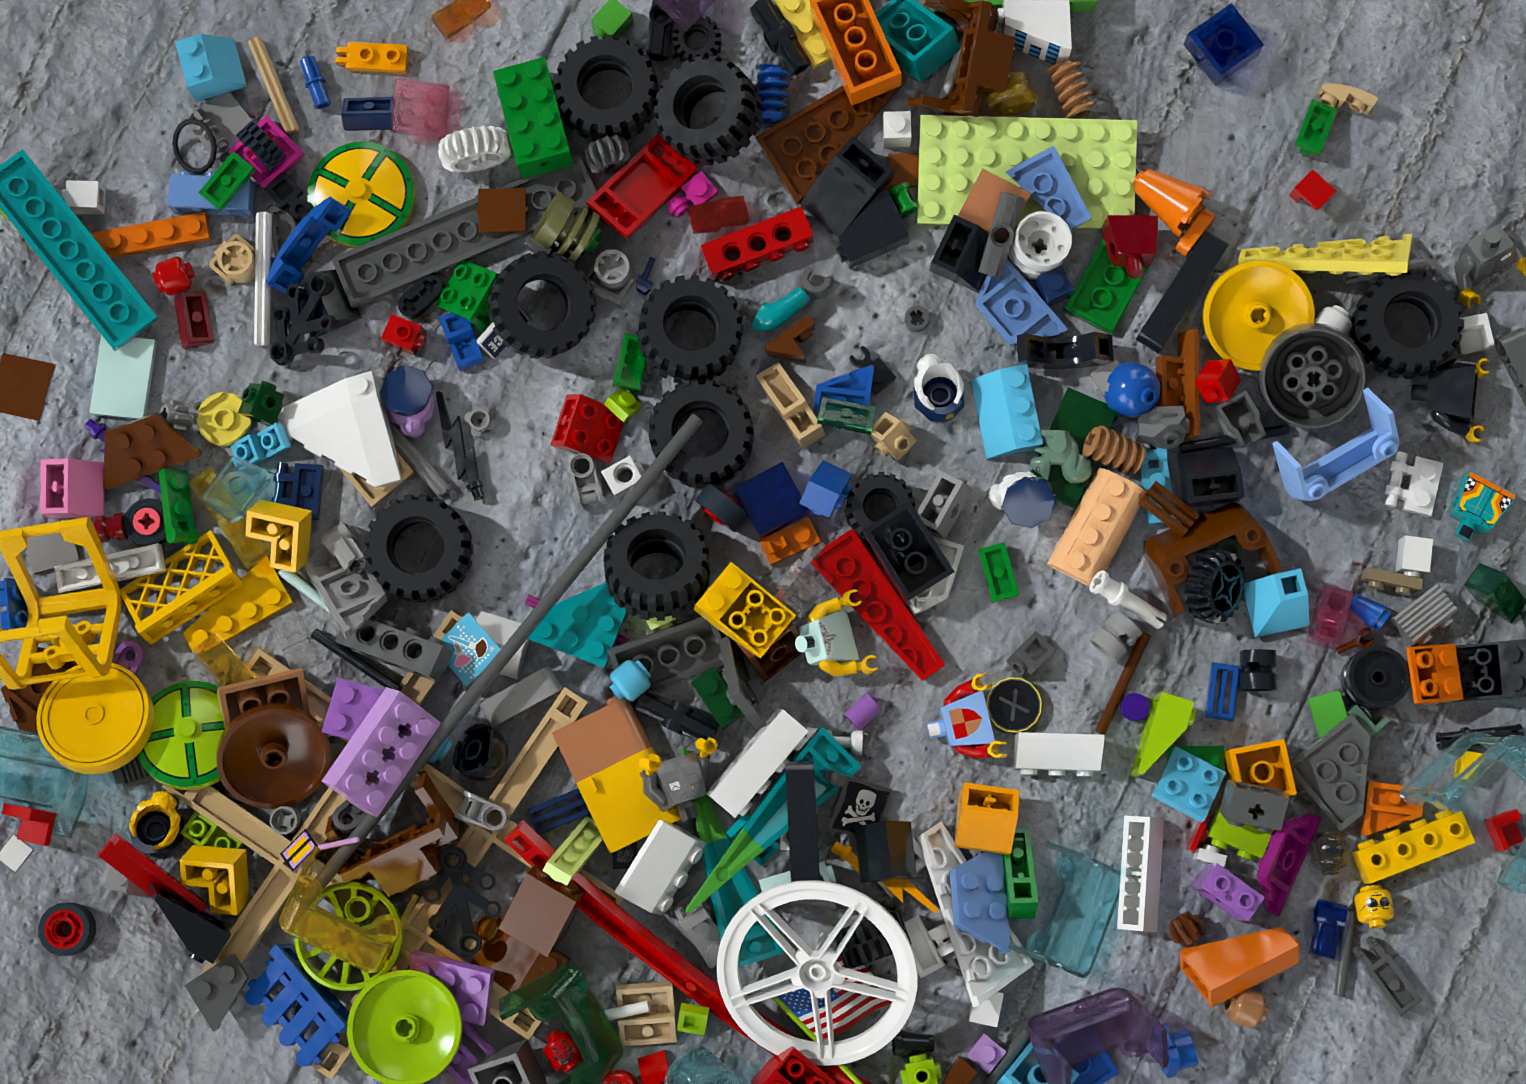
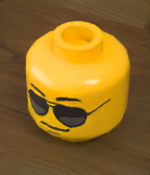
(1374, 906)

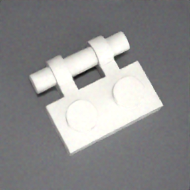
(1422, 484)

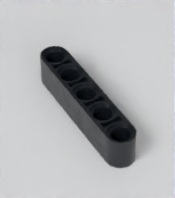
(1182, 292)
(802, 822)

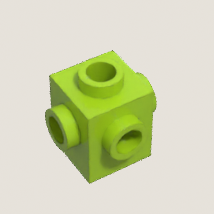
(921, 1063)

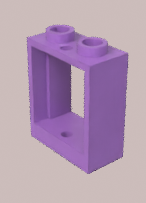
(1234, 895)

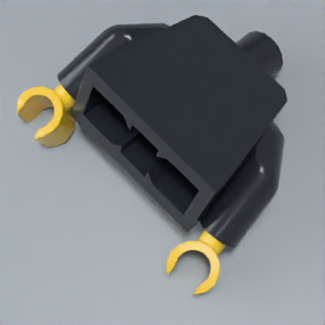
(1452, 395)

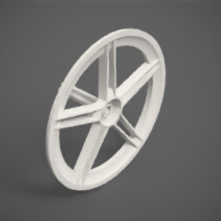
(817, 973)

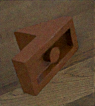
(785, 344)

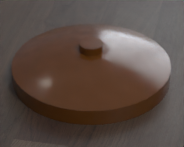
(273, 756)

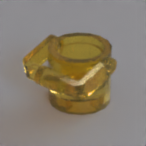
(1016, 99)

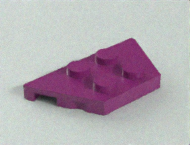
(1284, 859)

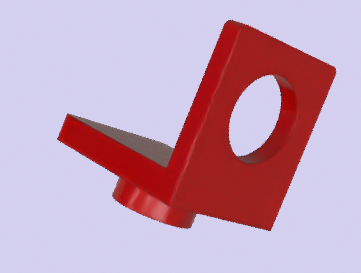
(1199, 835)

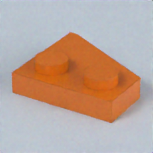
(1386, 808)

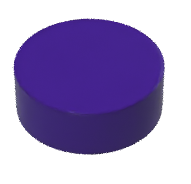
(1134, 707)

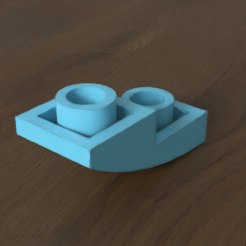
(263, 445)

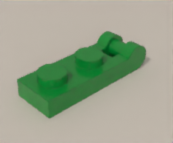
(177, 506)

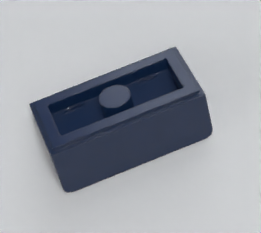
(367, 113)

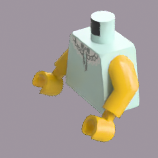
(830, 640)

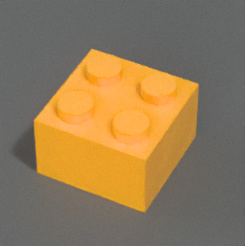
(1262, 765)

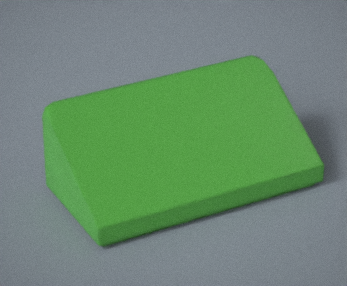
(1327, 711)

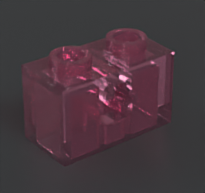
(1329, 616)

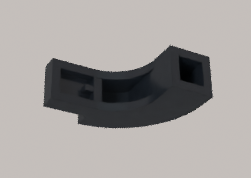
(1065, 352)

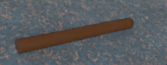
(1122, 684)

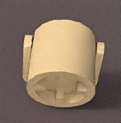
(235, 260)

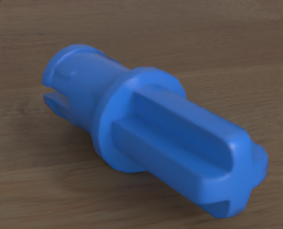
(315, 82)

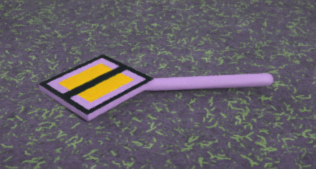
(300, 848)

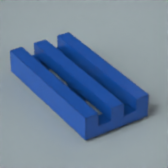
(1211, 691)

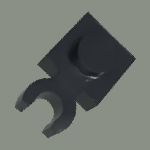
(287, 194)
(881, 375)

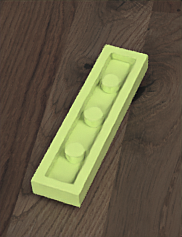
(574, 852)

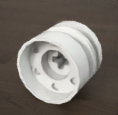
(1048, 234)

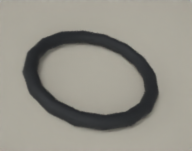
(176, 149)

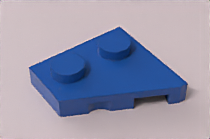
(849, 387)

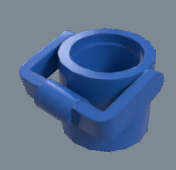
(1180, 1052)

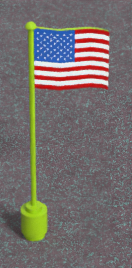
(847, 1010)

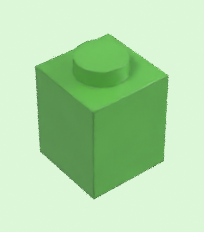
(612, 20)

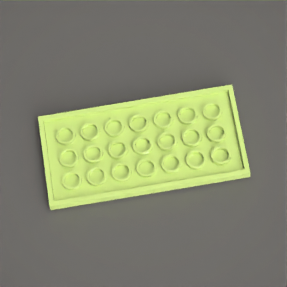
(956, 148)

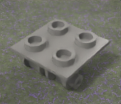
(223, 117)

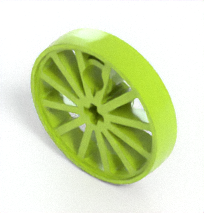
(345, 985)

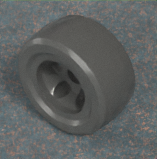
(1322, 408)

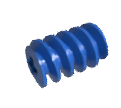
(770, 92)

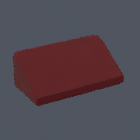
(193, 319)

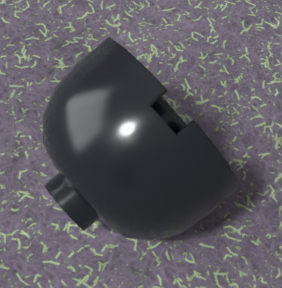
(481, 753)

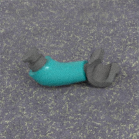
(774, 314)

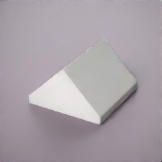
(500, 631)

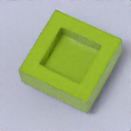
(623, 404)
(693, 1019)

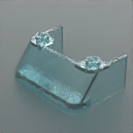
(1079, 914)

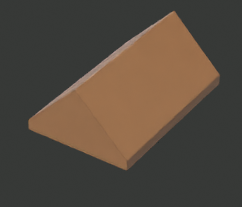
(279, 688)

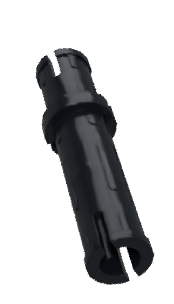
(1448, 738)

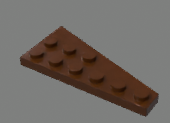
(810, 138)

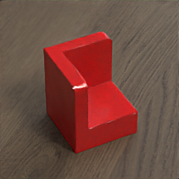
(1313, 190)
(1504, 829)

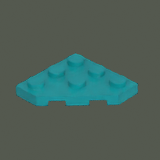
(582, 626)

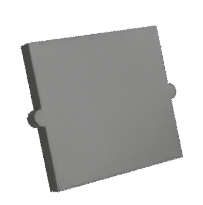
(50, 551)

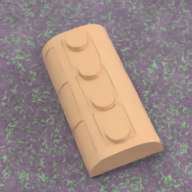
(1097, 526)

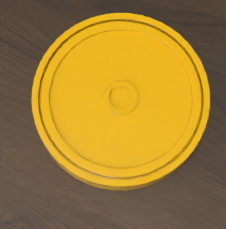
(95, 721)

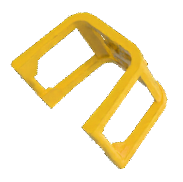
(67, 639)

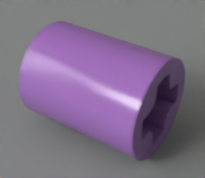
(863, 711)

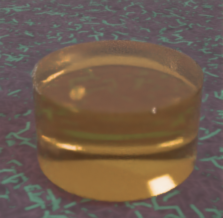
(488, 930)

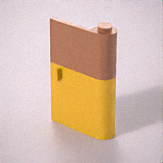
(604, 762)

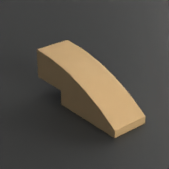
(790, 405)

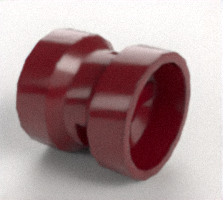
(110, 527)

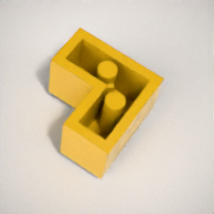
(286, 529)
(222, 872)

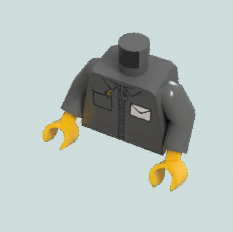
(1485, 257)
(678, 780)

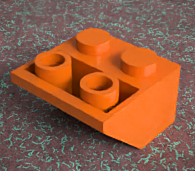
(1434, 674)

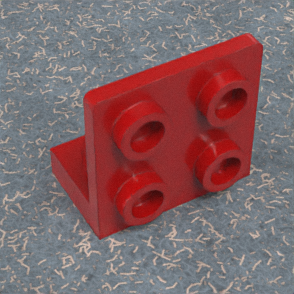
(587, 428)

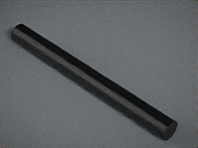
(1224, 440)
(355, 660)

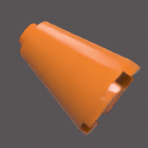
(1171, 199)

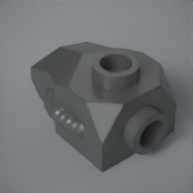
(1241, 419)
(1163, 427)

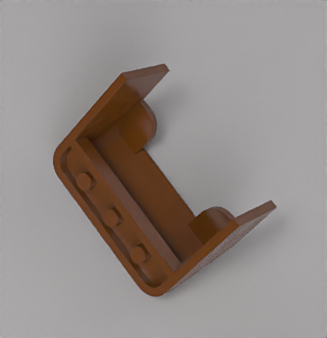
(1168, 549)

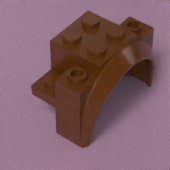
(982, 59)
(407, 855)

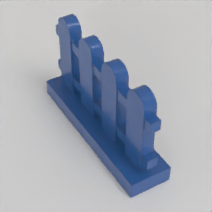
(316, 1002)

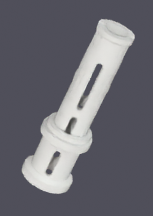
(1118, 594)

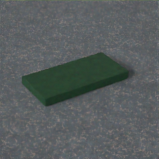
(1078, 415)

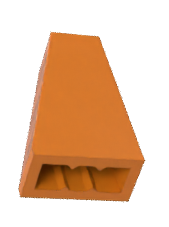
(1238, 963)

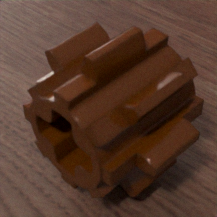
(1186, 929)

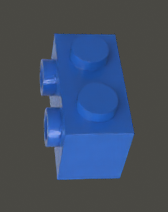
(827, 489)

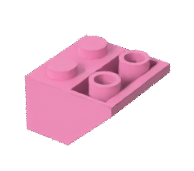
(72, 488)

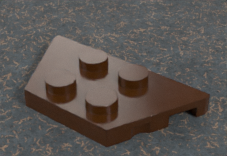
(143, 449)
(26, 701)

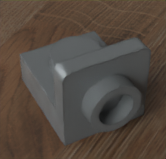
(1030, 655)

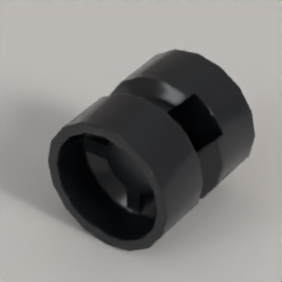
(1258, 680)

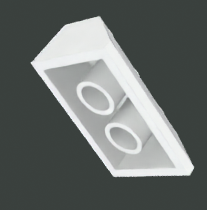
(1058, 753)
(660, 867)

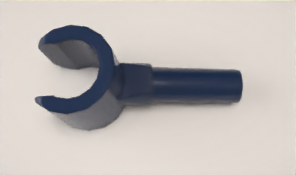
(644, 285)

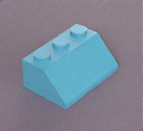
(1006, 412)

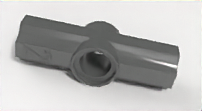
(996, 252)

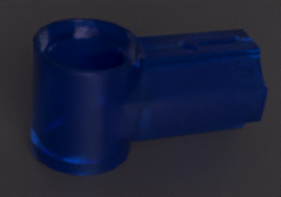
(1329, 921)

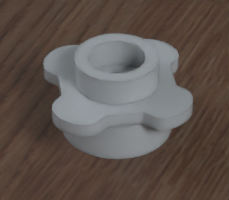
(480, 413)

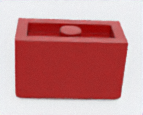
(35, 824)

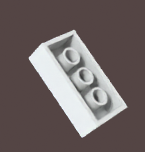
(757, 762)

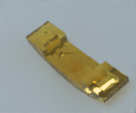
(247, 548)

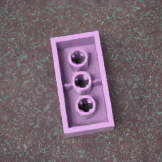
(365, 747)

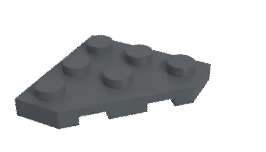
(1336, 771)

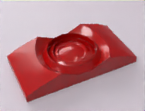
(642, 187)

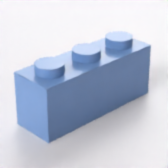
(185, 199)

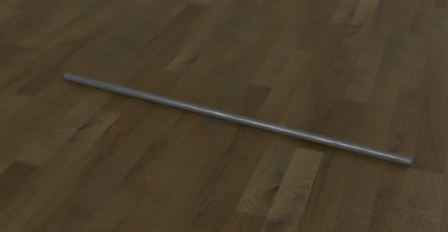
(518, 638)

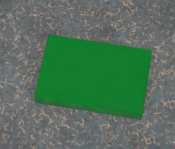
(1102, 292)

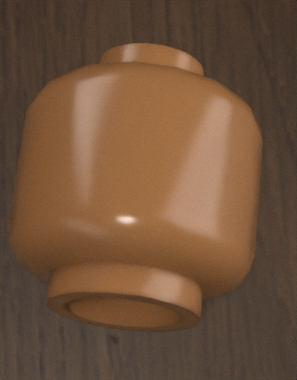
(1247, 1008)

